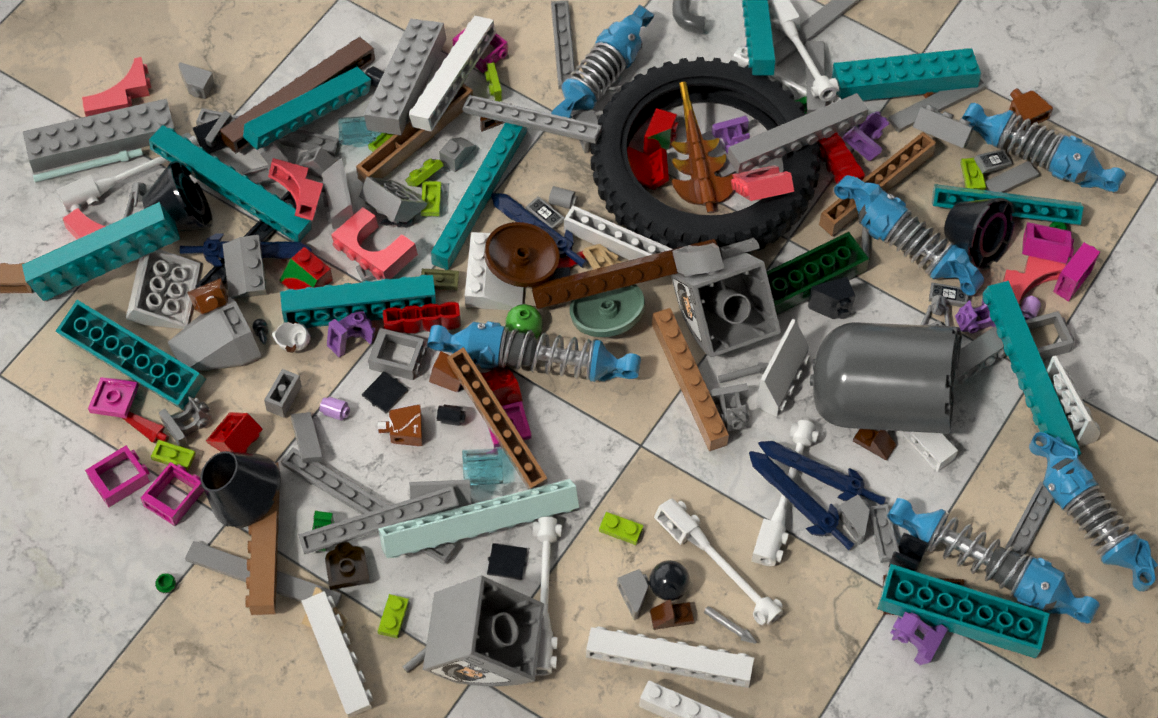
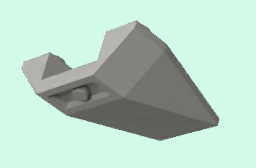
(216, 340)

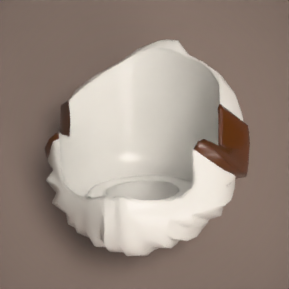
(292, 336)

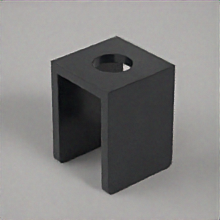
(910, 554)

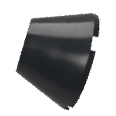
(180, 198)
(981, 229)
(240, 486)

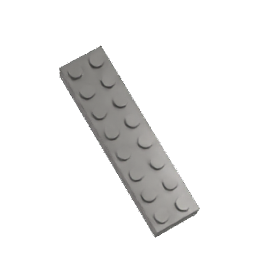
(405, 76)
(95, 135)

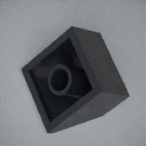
(832, 298)

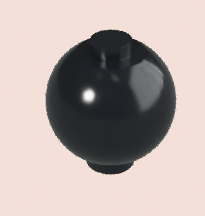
(669, 580)

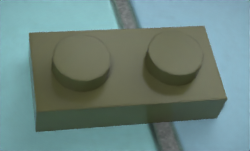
(443, 278)

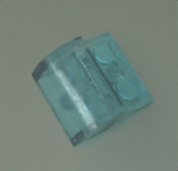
(354, 130)
(483, 466)

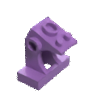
(731, 131)
(863, 136)
(967, 318)
(340, 331)
(927, 647)

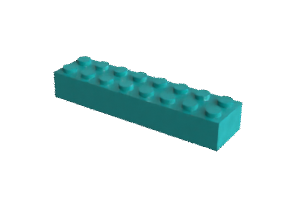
(907, 74)
(101, 251)
(322, 304)
(130, 355)
(964, 611)

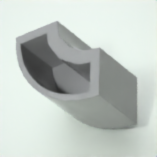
(698, 260)

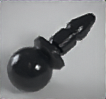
(386, 222)
(260, 329)

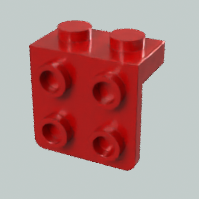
(651, 169)
(503, 385)

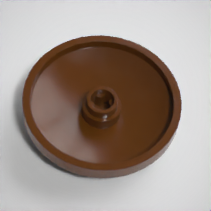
(521, 254)

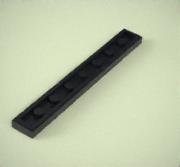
(261, 229)

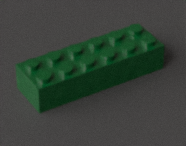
(831, 261)

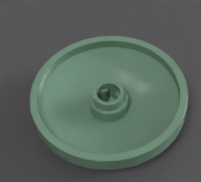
(608, 312)

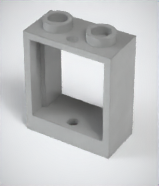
(1061, 327)
(393, 368)

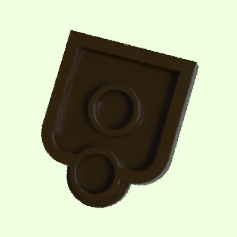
(346, 566)

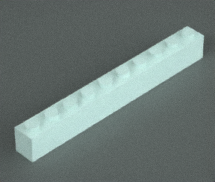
(478, 518)

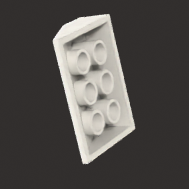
(482, 286)
(161, 290)
(783, 371)
(1076, 412)

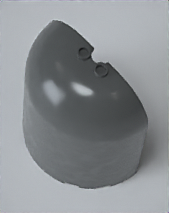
(887, 376)

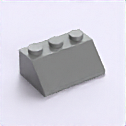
(943, 126)
(337, 195)
(391, 199)
(244, 267)
(461, 487)

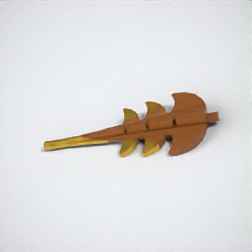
(704, 186)

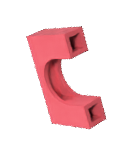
(762, 183)
(382, 263)

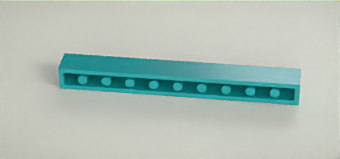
(230, 183)
(477, 195)
(1027, 363)

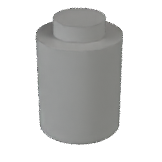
(562, 197)

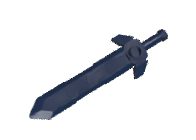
(518, 213)
(213, 249)
(849, 485)
(823, 522)

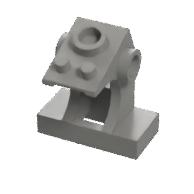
(197, 410)
(732, 413)

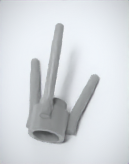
(138, 191)
(937, 307)

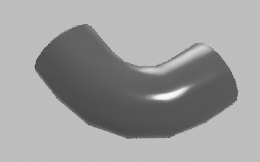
(685, 18)

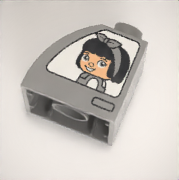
(728, 307)
(483, 634)

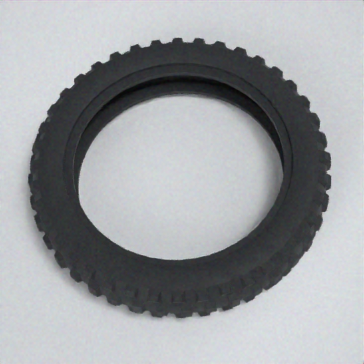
(712, 83)

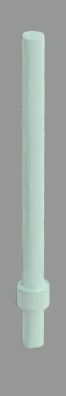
(122, 156)

